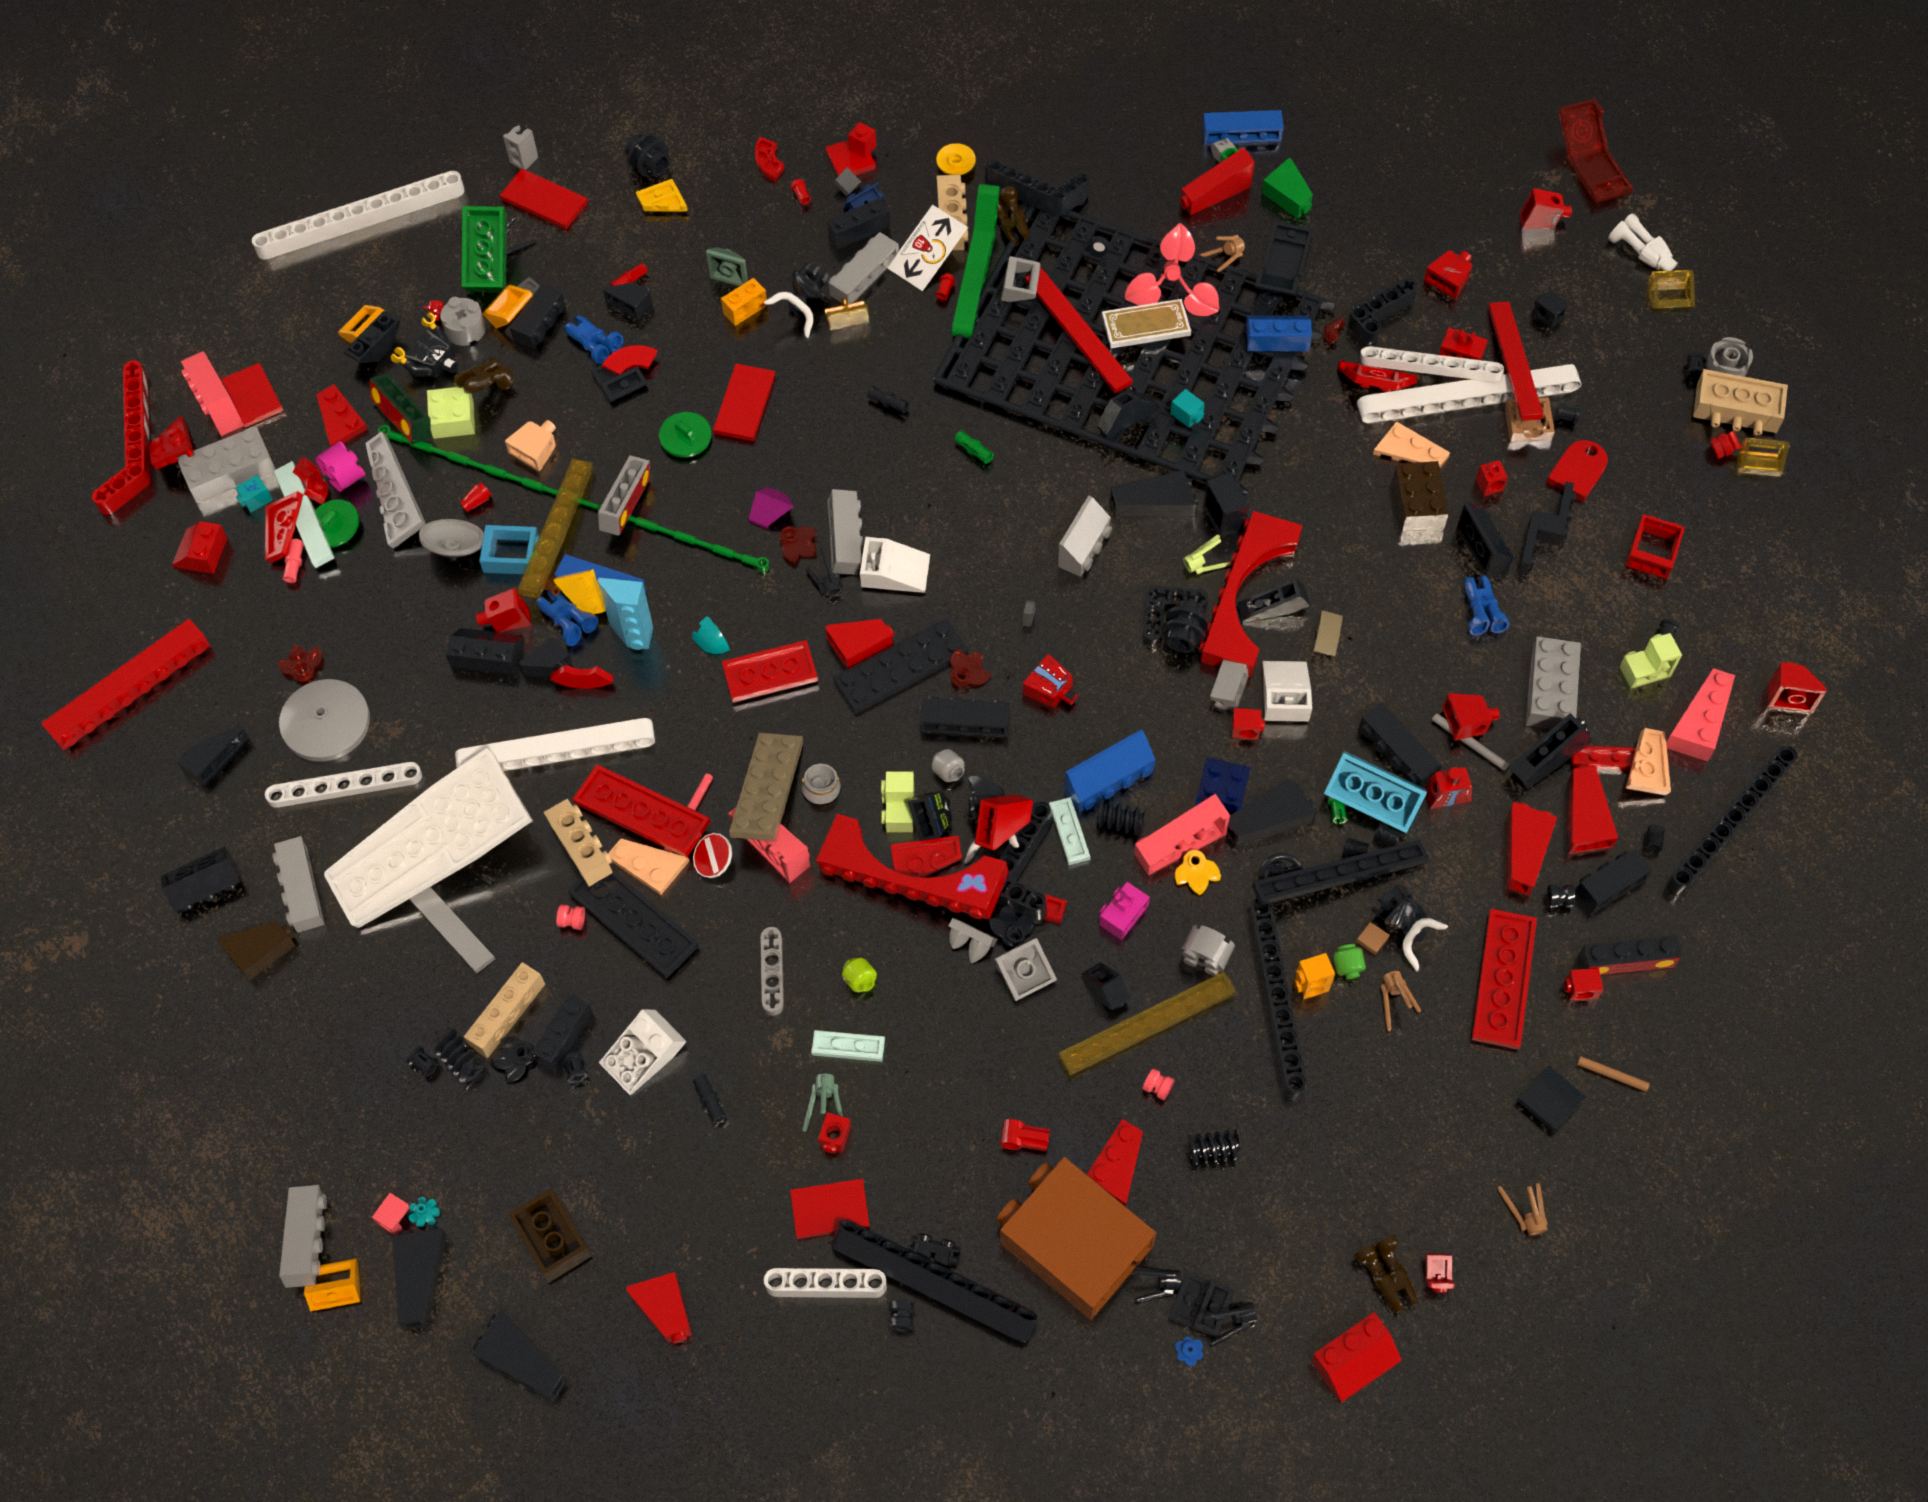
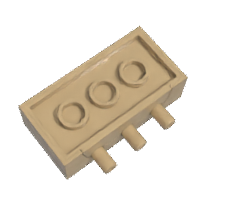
(1740, 401)

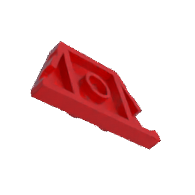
(1373, 376)
(170, 444)

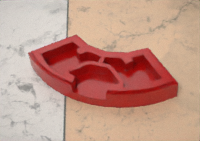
(766, 159)
(629, 358)
(313, 482)
(581, 678)

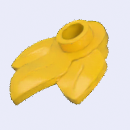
(1197, 875)

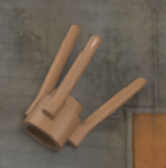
(1234, 246)
(1396, 985)
(1535, 1221)

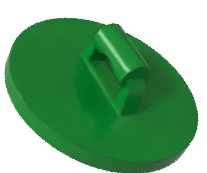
(685, 434)
(338, 521)

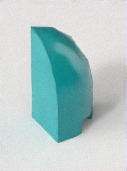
(710, 638)

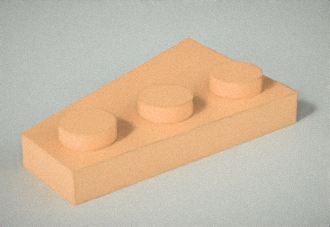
(1410, 446)
(1650, 764)
(648, 864)

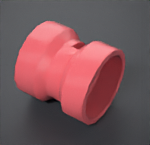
(570, 917)
(1158, 1084)

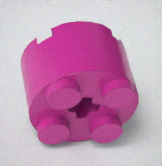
(339, 466)

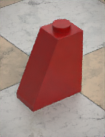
(859, 640)
(1001, 819)
(663, 1305)

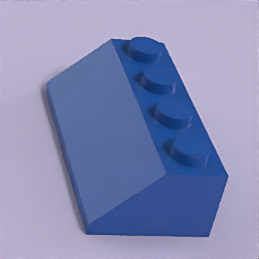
(1109, 771)

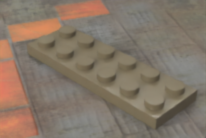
(766, 787)

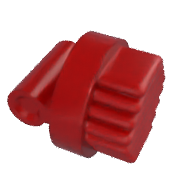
(1725, 444)

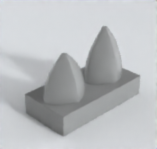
(980, 941)

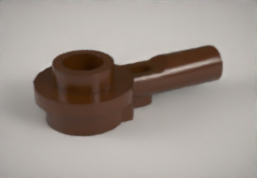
(551, 586)

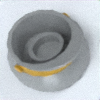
(820, 784)

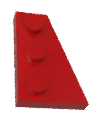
(280, 525)
(1117, 1161)

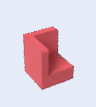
(391, 1213)

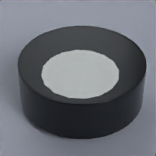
(1098, 246)

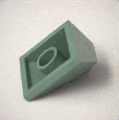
(726, 266)

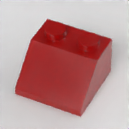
(201, 547)
(1794, 688)

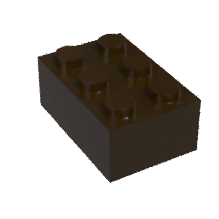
(1420, 496)
(549, 1235)

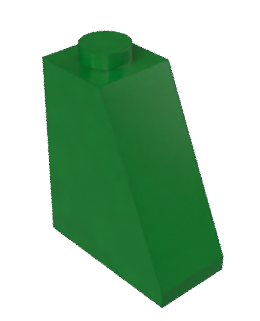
(1288, 189)

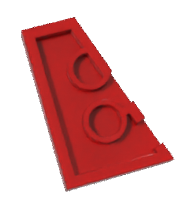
(339, 416)
(925, 856)

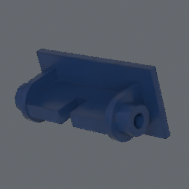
(868, 194)

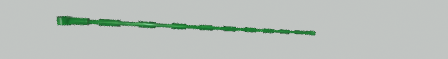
(541, 487)

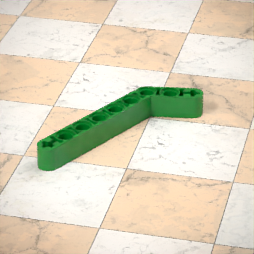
(977, 260)

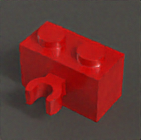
(1463, 345)

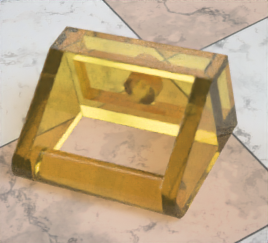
(1672, 281)
(1760, 462)

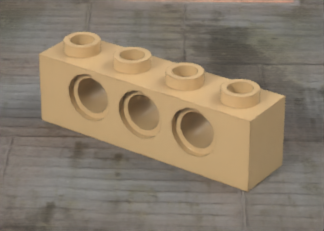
(951, 202)
(578, 842)
(504, 1010)

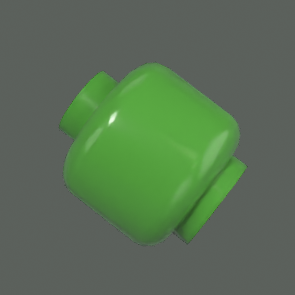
(1349, 961)

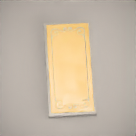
(1146, 323)

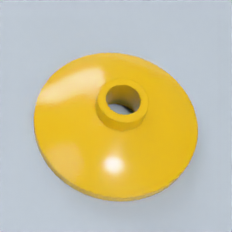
(956, 159)

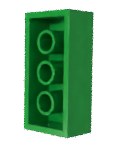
(484, 248)

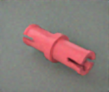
(293, 561)

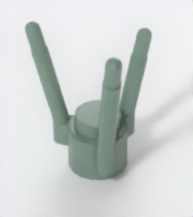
(823, 1088)

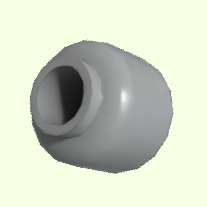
(948, 765)

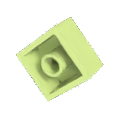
(450, 412)

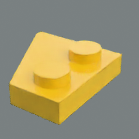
(662, 197)
(582, 590)

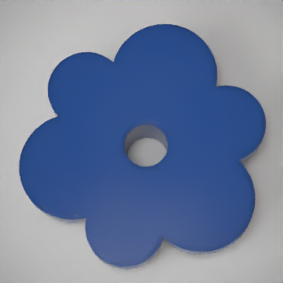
(1189, 1357)

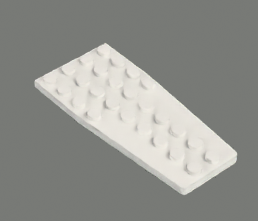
(428, 839)

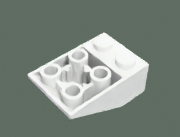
(893, 566)
(1286, 691)
(642, 1050)

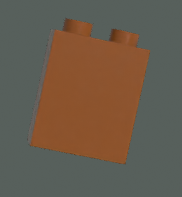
(1075, 1236)

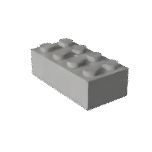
(226, 464)
(1552, 682)

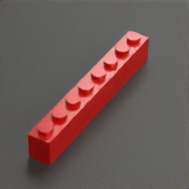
(125, 684)

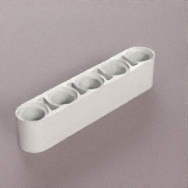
(835, 1290)

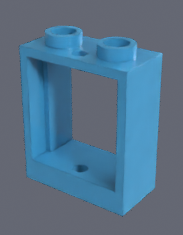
(491, 564)

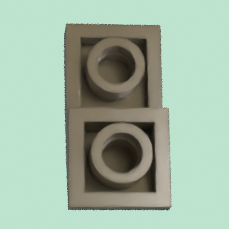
(1327, 633)

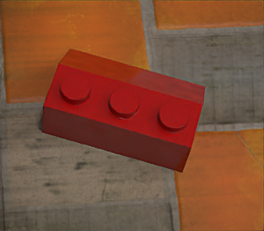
(1356, 1357)

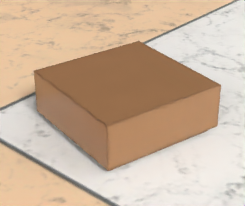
(1372, 938)

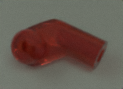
(1331, 330)

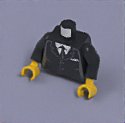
(429, 354)

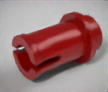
(799, 187)
(947, 282)

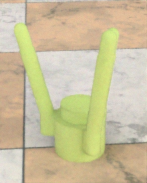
(1195, 560)

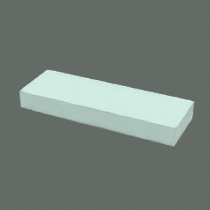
(1069, 831)
(848, 1046)

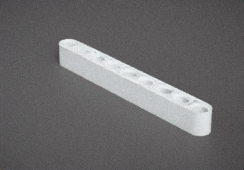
(566, 744)

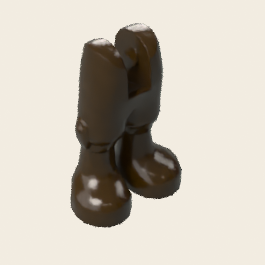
(1017, 218)
(483, 376)
(1389, 1282)

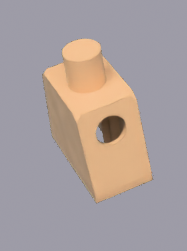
(532, 443)

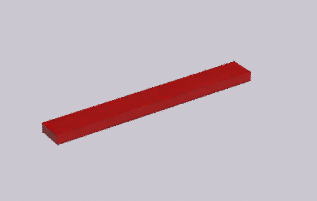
(1081, 333)
(1515, 361)

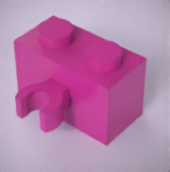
(1123, 910)

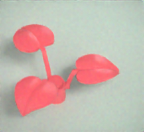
(1179, 246)

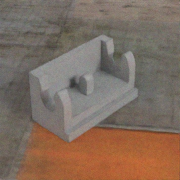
(521, 148)
(1229, 685)

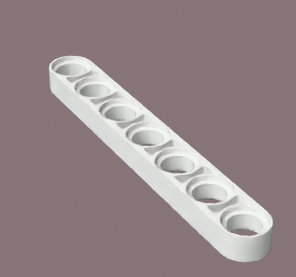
(1422, 361)
(333, 781)

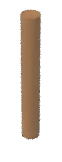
(1612, 1073)

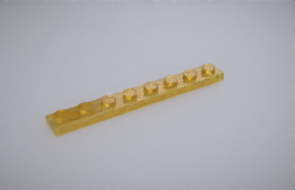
(555, 529)
(1147, 1023)

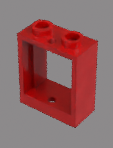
(1651, 563)

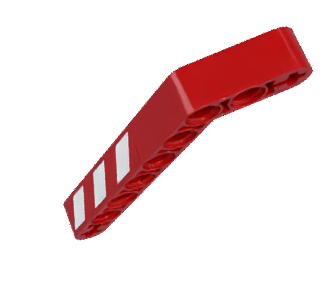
(137, 469)

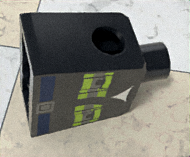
(930, 814)

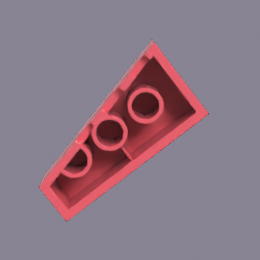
(211, 393)
(1702, 721)
(1187, 832)
(785, 854)

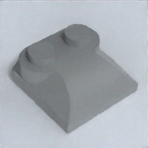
(1025, 969)

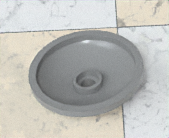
(451, 537)

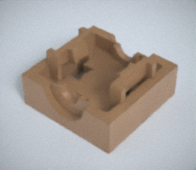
(1531, 429)

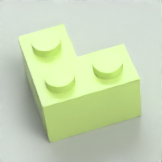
(1653, 663)
(895, 793)

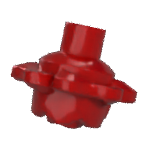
(435, 307)

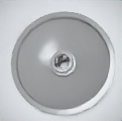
(324, 720)

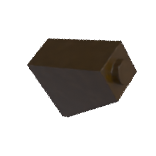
(257, 947)

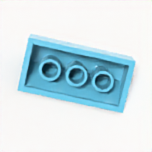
(627, 611)
(1375, 791)

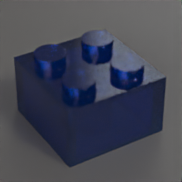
(1226, 781)

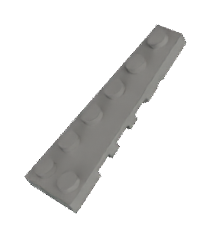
(396, 498)

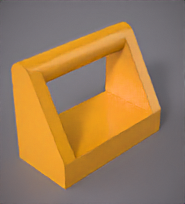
(507, 305)
(346, 333)
(335, 1292)

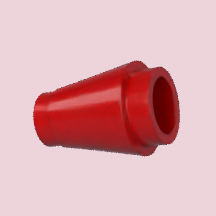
(476, 496)

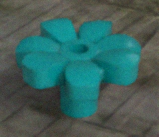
(424, 1212)

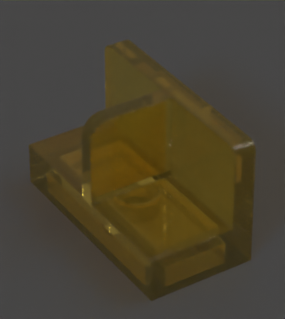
(847, 315)

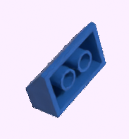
(1278, 333)

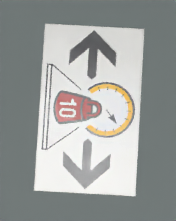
(927, 247)

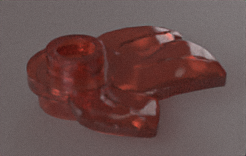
(800, 543)
(300, 661)
(970, 667)

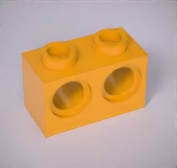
(744, 301)
(1314, 976)

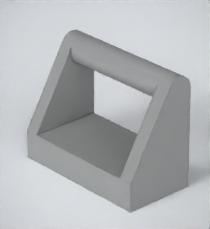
(1019, 265)

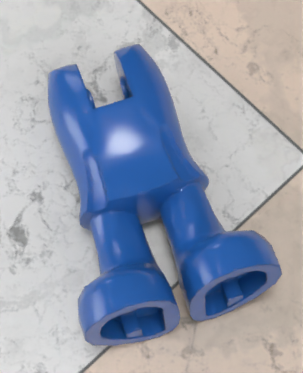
(590, 335)
(1481, 601)
(562, 611)

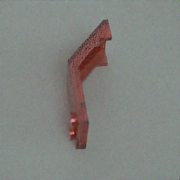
(1589, 151)

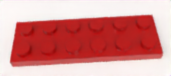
(641, 810)
(1504, 979)

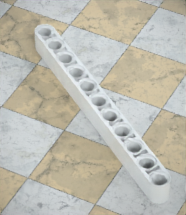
(358, 215)
(1461, 395)

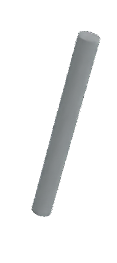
(1475, 745)

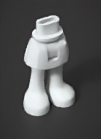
(1653, 253)

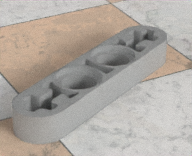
(772, 971)

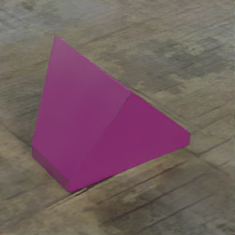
(768, 507)

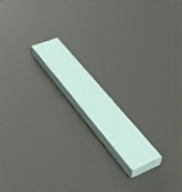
(307, 520)

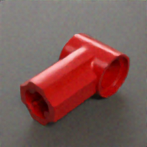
(1017, 1135)

